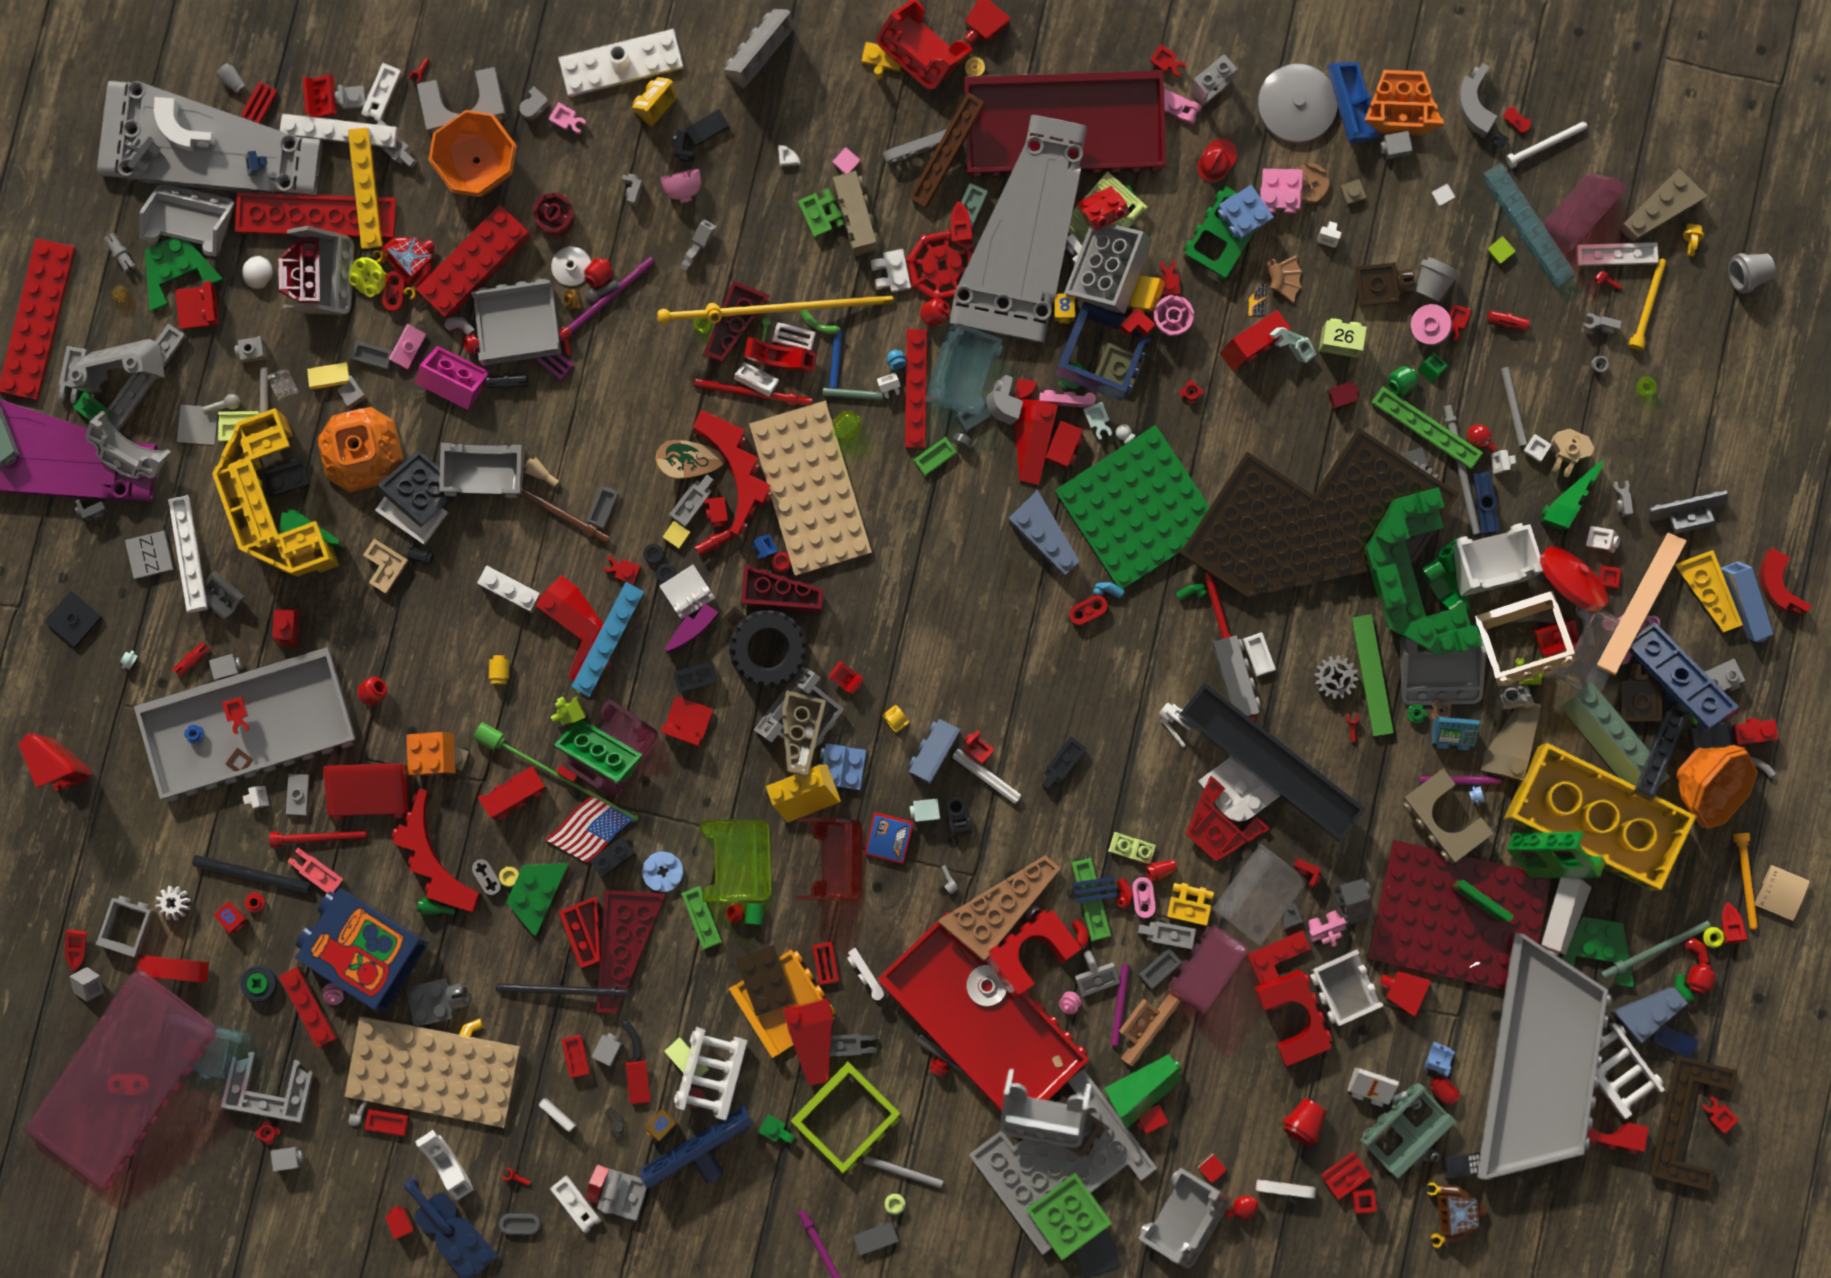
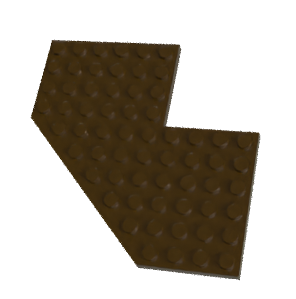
(1278, 536)

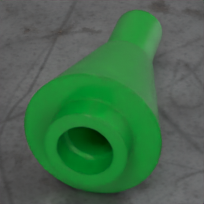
(431, 907)

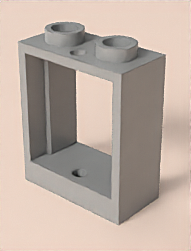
(1218, 75)
(109, 921)

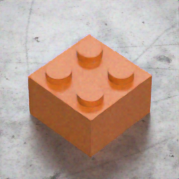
(431, 753)

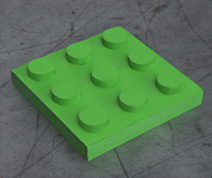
(1068, 1216)

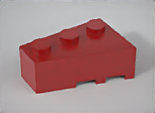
(513, 794)

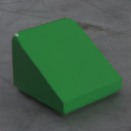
(1432, 367)

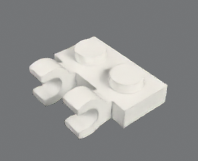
(896, 271)

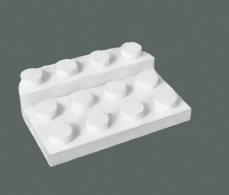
(1243, 791)

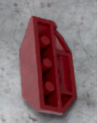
(300, 271)

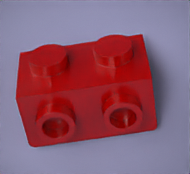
(319, 96)
(1550, 638)

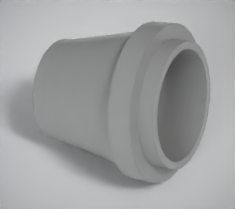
(1750, 271)
(1435, 279)

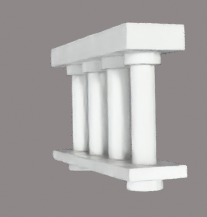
(730, 1068)
(1611, 1088)

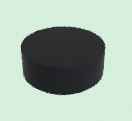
(653, 554)
(665, 572)

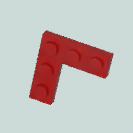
(1270, 955)

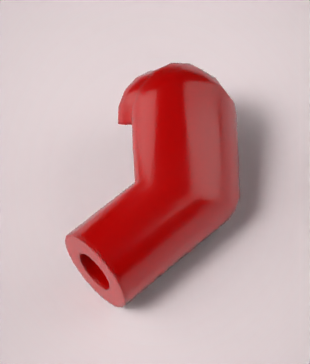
(1126, 893)
(1699, 948)

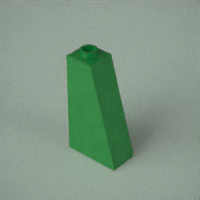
(1143, 1088)

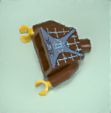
(1457, 1214)

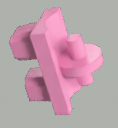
(1329, 931)

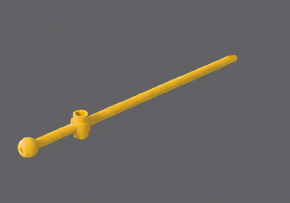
(714, 312)

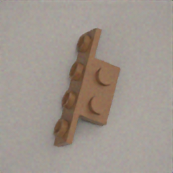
(1144, 1025)

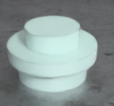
(128, 660)

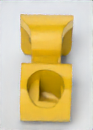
(896, 718)

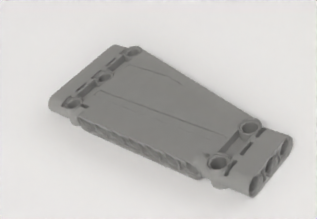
(209, 167)
(1025, 237)

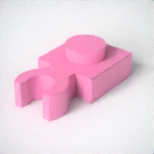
(564, 117)

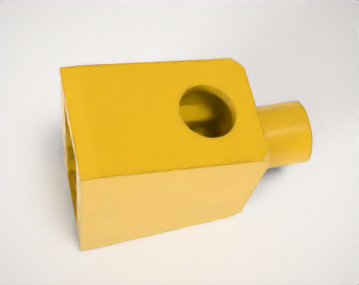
(1146, 294)

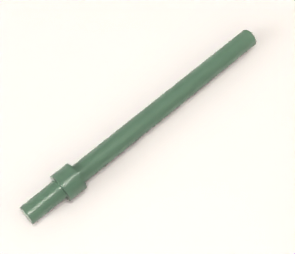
(1622, 966)

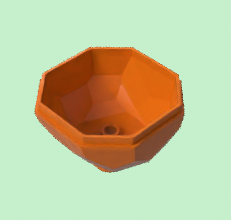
(461, 142)

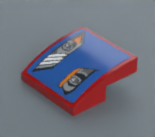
(888, 837)

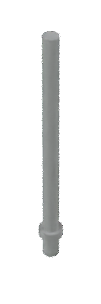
(1450, 420)

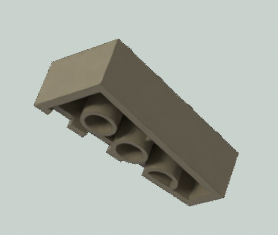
(1670, 200)
(855, 213)

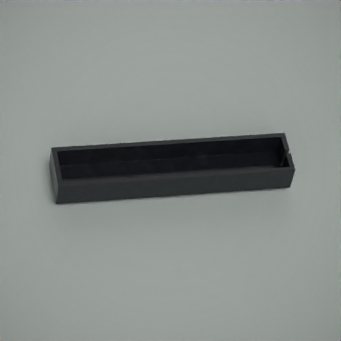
(1271, 762)

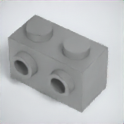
(1726, 675)

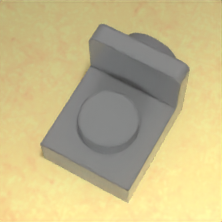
(350, 97)
(633, 193)

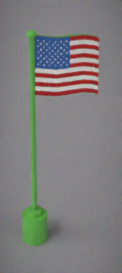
(588, 826)

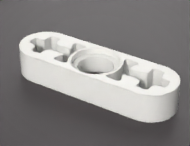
(1284, 1188)

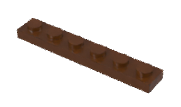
(947, 150)

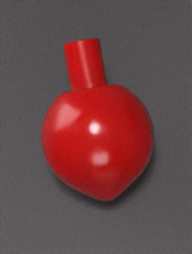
(1480, 437)
(1243, 1207)

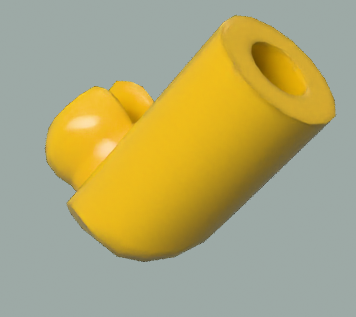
(470, 1027)

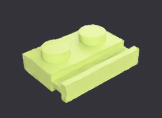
(228, 421)

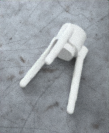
(1170, 714)

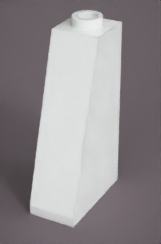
(1565, 914)

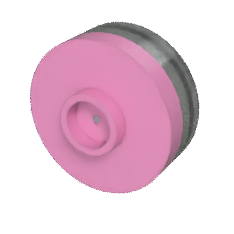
(1431, 325)

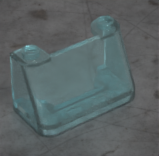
(962, 369)

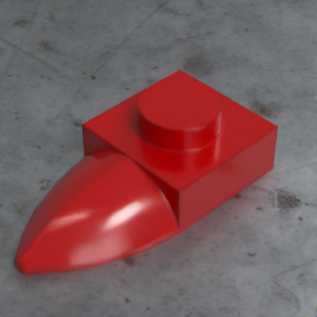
(960, 224)
(1732, 925)
(75, 947)

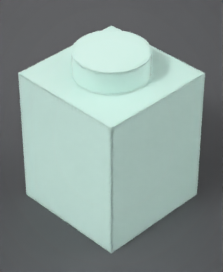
(925, 810)

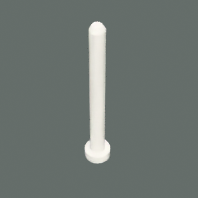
(1512, 160)

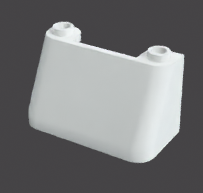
(1496, 560)

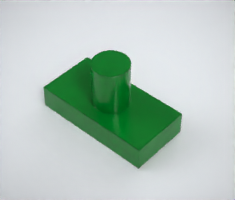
(91, 407)

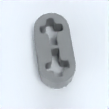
(490, 874)

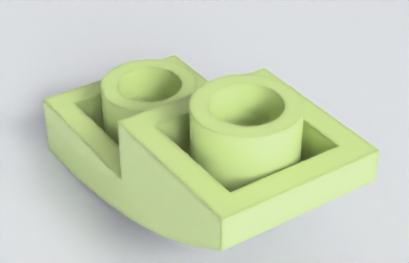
(1132, 848)
(679, 1054)

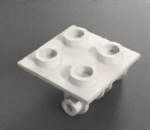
(687, 592)

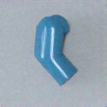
(1108, 587)

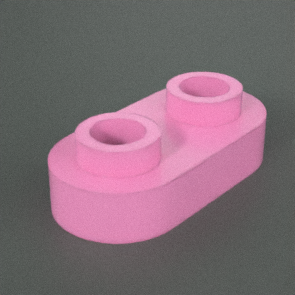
(1144, 897)

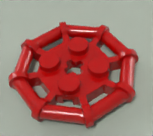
(930, 267)

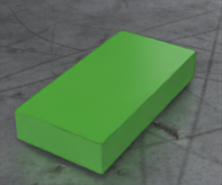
(935, 456)

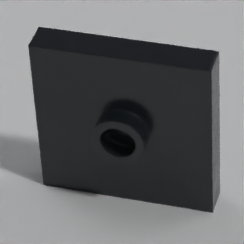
(73, 619)

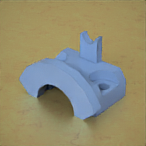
(1439, 1059)

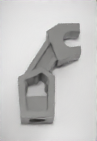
(700, 239)

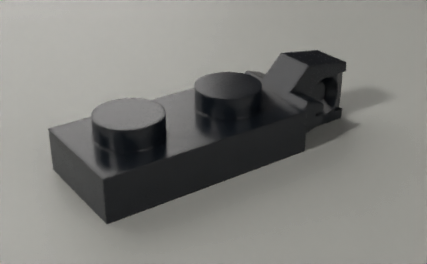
(1063, 762)

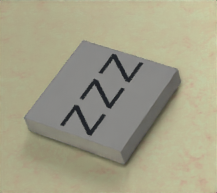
(149, 555)

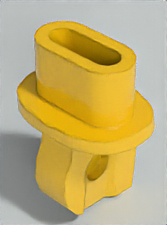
(1693, 235)

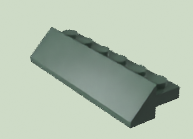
(1608, 733)

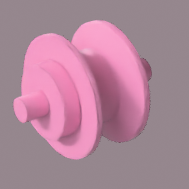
(332, 994)
(1070, 1002)

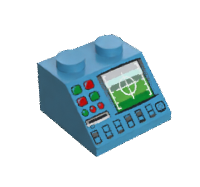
(1454, 732)

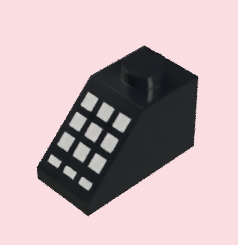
(1461, 1164)

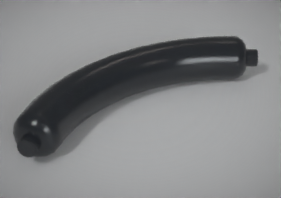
(635, 1040)

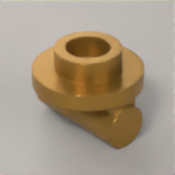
(571, 300)

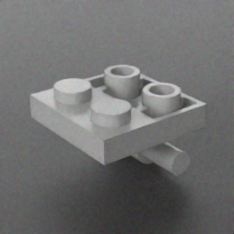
(622, 1195)

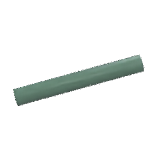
(852, 394)

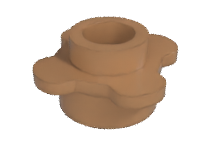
(1441, 705)

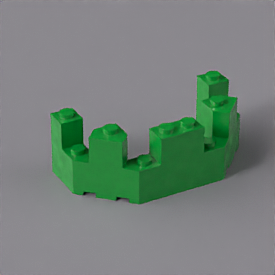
(1396, 581)

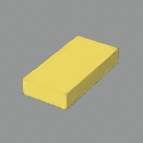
(328, 375)

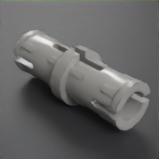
(119, 252)

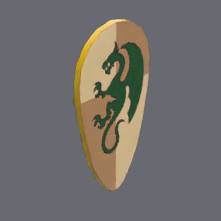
(687, 459)

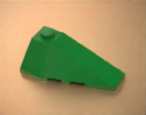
(1565, 508)

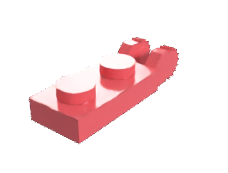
(317, 872)

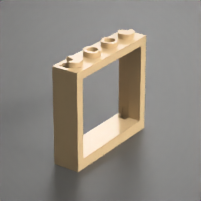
(1517, 611)

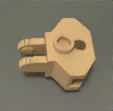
(1570, 451)

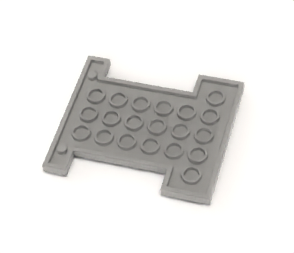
(1035, 1167)

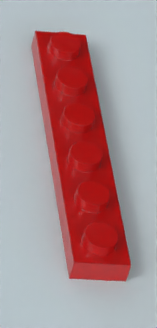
(915, 388)

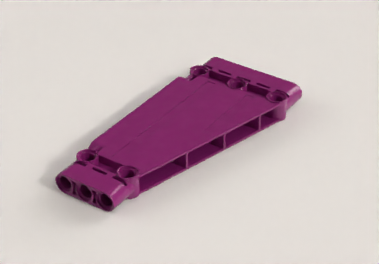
(61, 462)

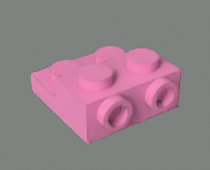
(1282, 189)

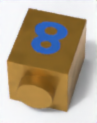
(660, 1125)

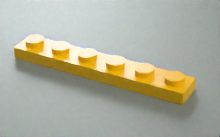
(365, 188)

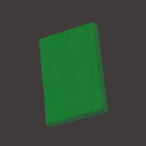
(1482, 901)

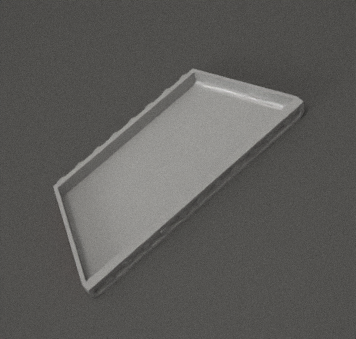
(1542, 1063)

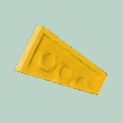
(1710, 587)

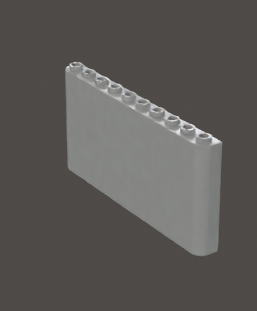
(291, 711)

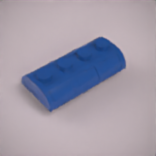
(1352, 100)

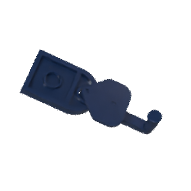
(464, 1249)

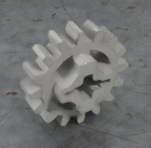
(1338, 686)

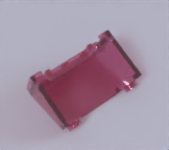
(626, 729)

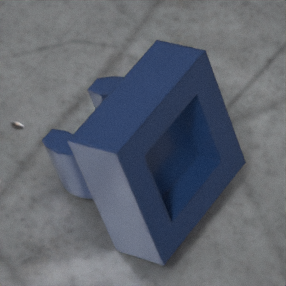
(253, 163)

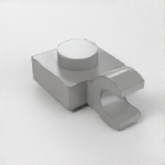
(1607, 324)
(1624, 504)

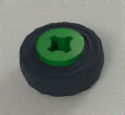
(265, 983)

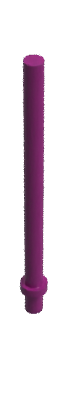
(642, 268)
(808, 1225)

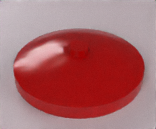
(1573, 579)

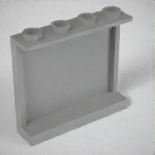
(516, 322)

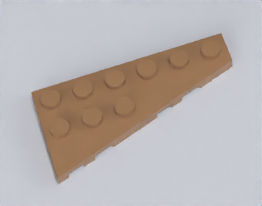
(993, 913)

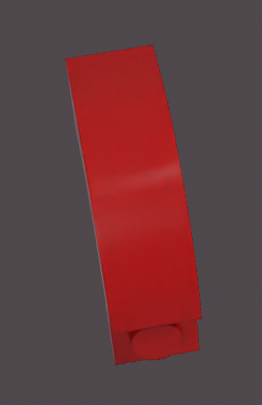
(780, 357)
(1772, 583)
(173, 968)

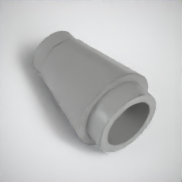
(230, 77)

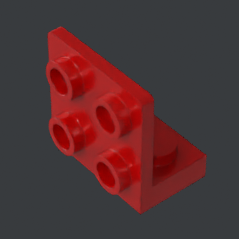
(197, 306)
(687, 721)

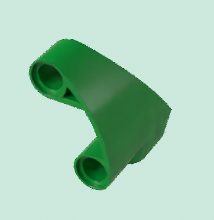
(1443, 580)

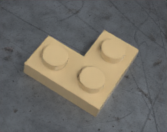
(389, 564)

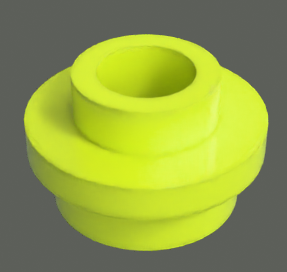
(1718, 940)

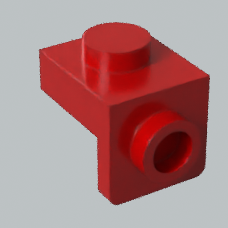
(846, 678)
(977, 748)

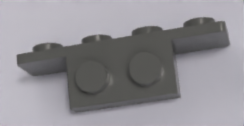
(1689, 513)

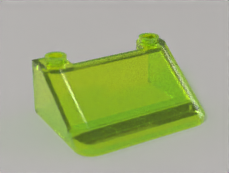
(740, 860)

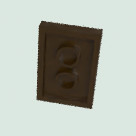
(765, 980)

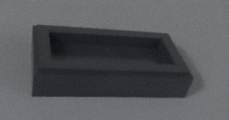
(707, 127)

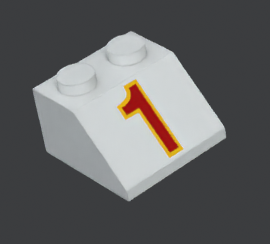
(1372, 1086)

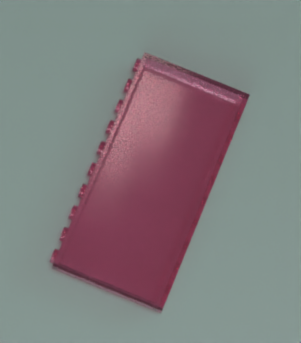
(121, 1079)

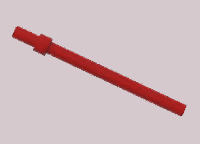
(791, 398)

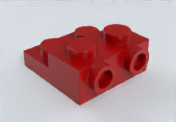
(1103, 208)

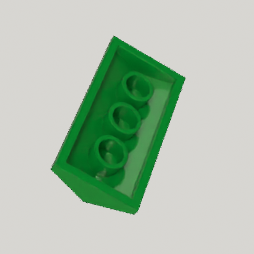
(599, 751)

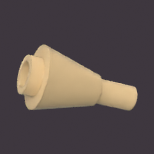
(537, 470)

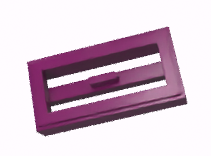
(562, 358)

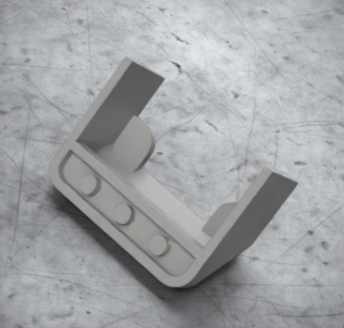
(335, 260)
(1043, 1119)

